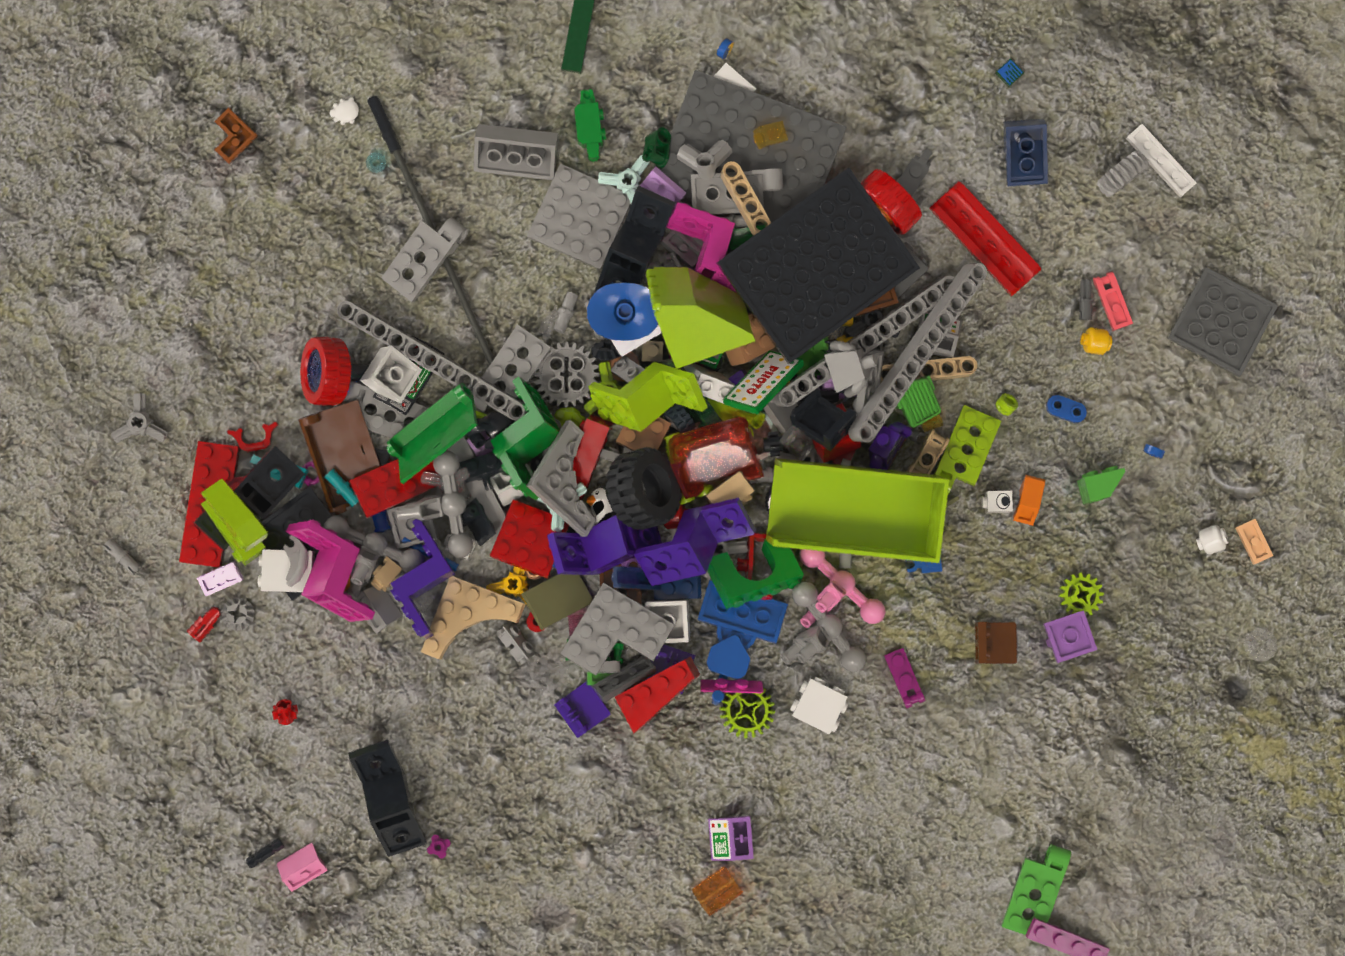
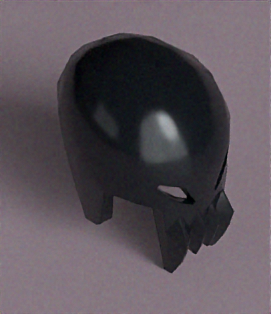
(493, 425)

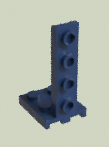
(636, 579)

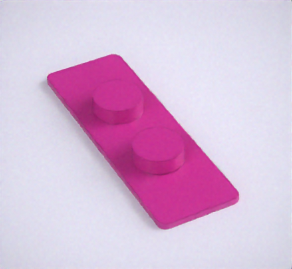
(731, 686)

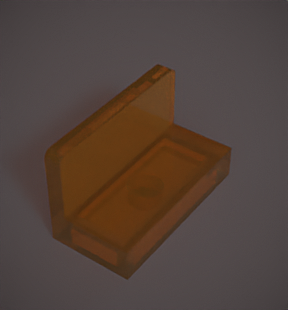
(717, 891)

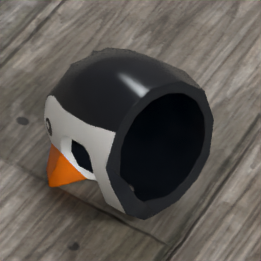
(600, 505)

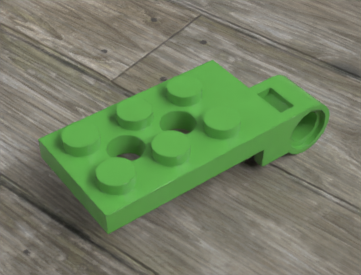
(1039, 876)

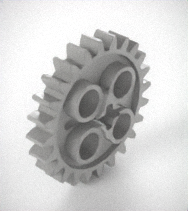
(548, 375)

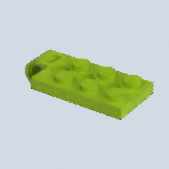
(961, 436)

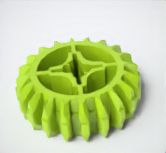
(756, 725)

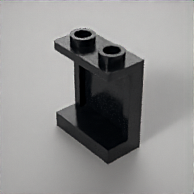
(822, 420)

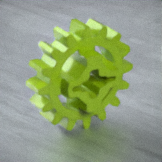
(1077, 586)

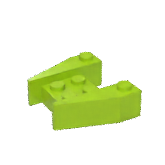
(234, 522)

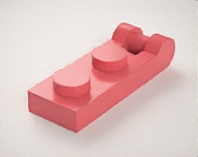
(1113, 301)

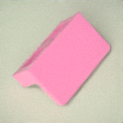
(301, 867)

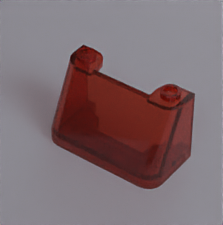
(713, 454)

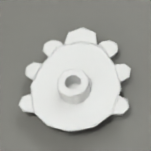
(345, 111)

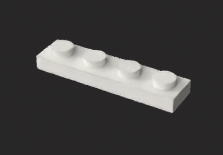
(1161, 160)

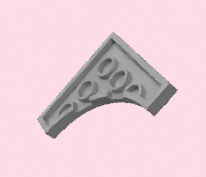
(556, 481)

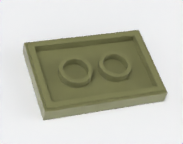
(557, 599)

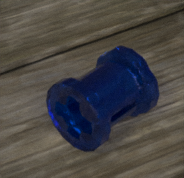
(380, 522)

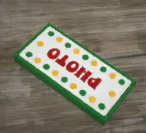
(762, 383)

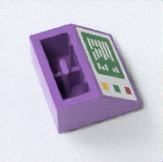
(730, 838)

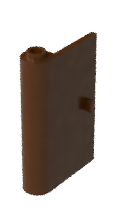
(335, 443)

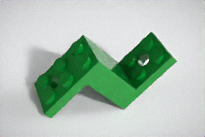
(525, 437)

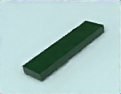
(577, 36)

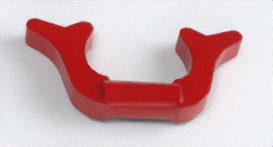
(258, 445)

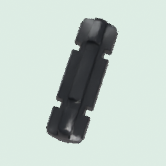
(264, 853)

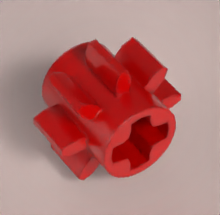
(285, 712)

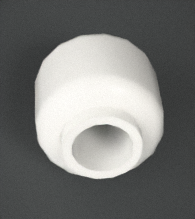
(1212, 539)

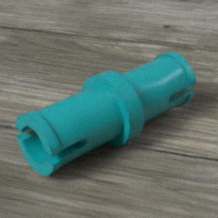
(342, 487)

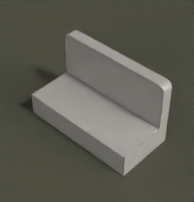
(382, 605)

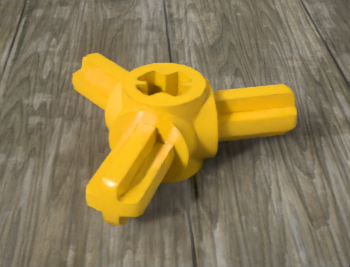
(507, 584)

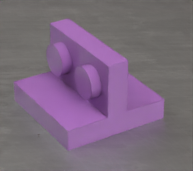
(1070, 636)

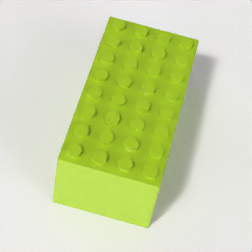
(857, 510)

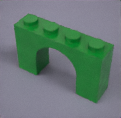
(737, 590)

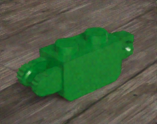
(588, 124)

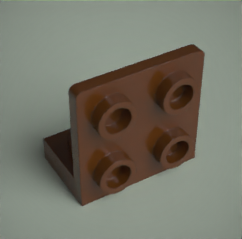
(995, 643)

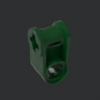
(657, 147)

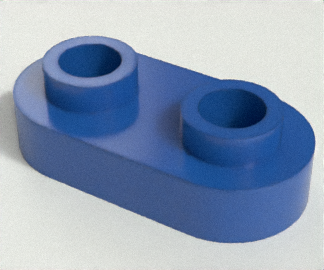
(1066, 409)

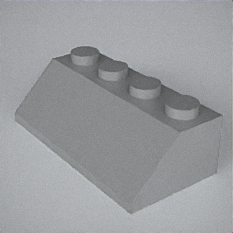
(515, 152)

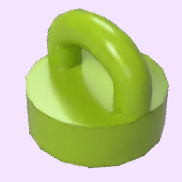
(1006, 404)

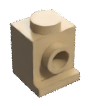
(385, 574)

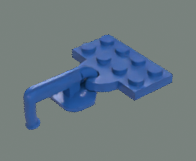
(737, 632)

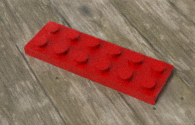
(211, 464)

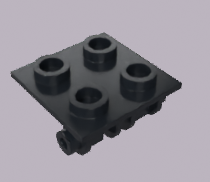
(477, 521)

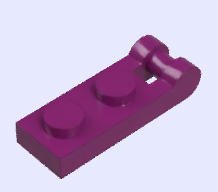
(904, 677)

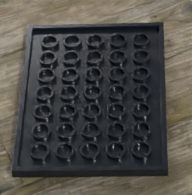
(818, 265)

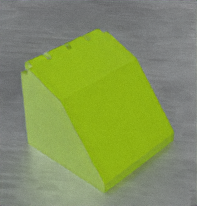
(696, 314)

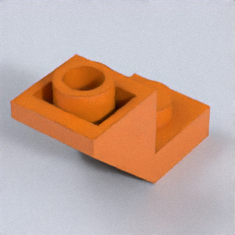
(1029, 500)

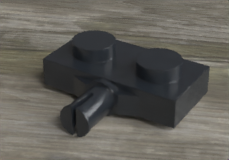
(482, 468)

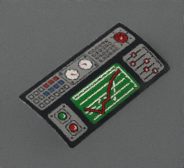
(416, 388)

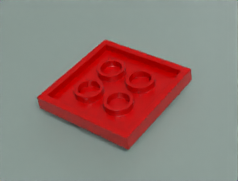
(525, 540)

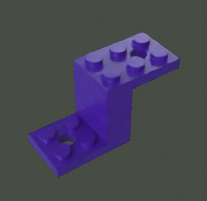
(695, 541)
(601, 549)
(421, 579)

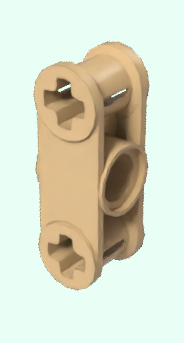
(933, 449)

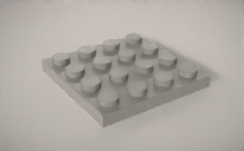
(579, 216)

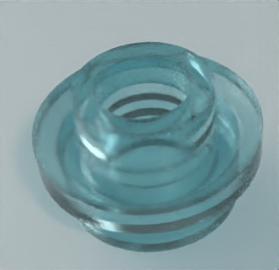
(371, 158)

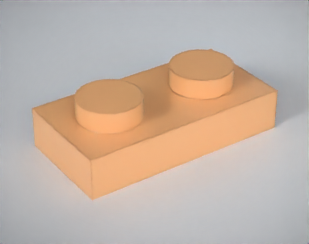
(1254, 541)

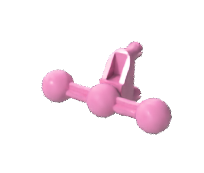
(840, 585)

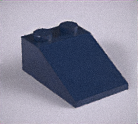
(1026, 152)

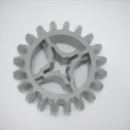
(1122, 173)

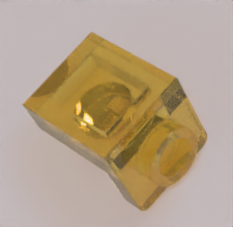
(770, 134)

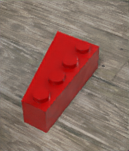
(590, 446)
(652, 695)

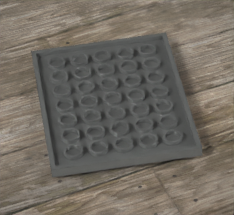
(730, 113)

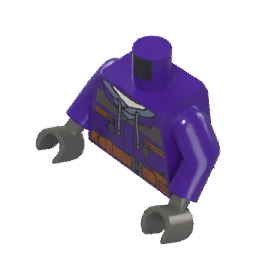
(888, 444)

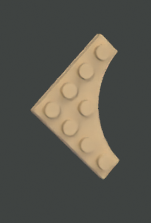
(464, 606)

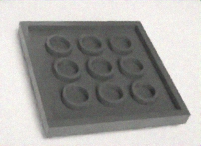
(1222, 322)

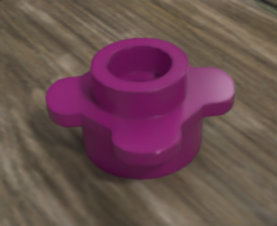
(436, 840)

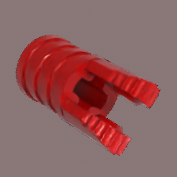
(208, 619)

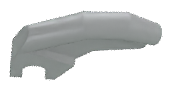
(298, 561)

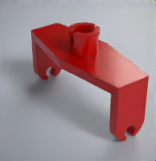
(747, 564)

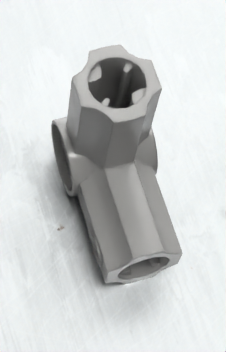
(705, 162)

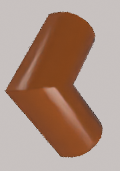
(238, 138)

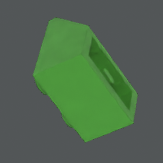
(1100, 486)

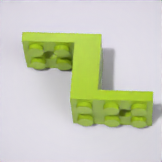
(647, 396)

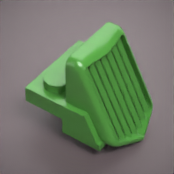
(919, 402)

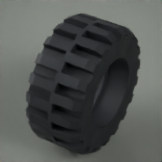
(627, 492)

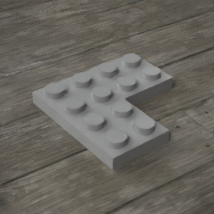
(614, 619)

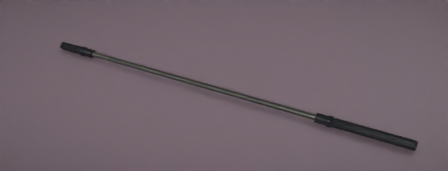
(394, 147)

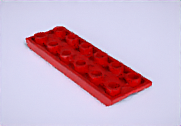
(985, 238)

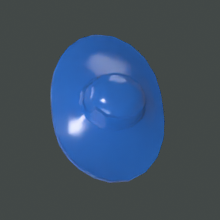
(622, 312)

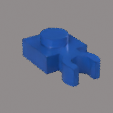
(926, 567)

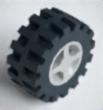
(679, 419)

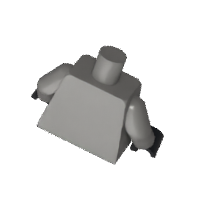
(848, 367)

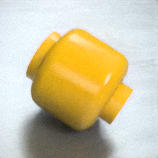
(1096, 341)

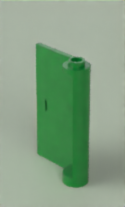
(433, 431)

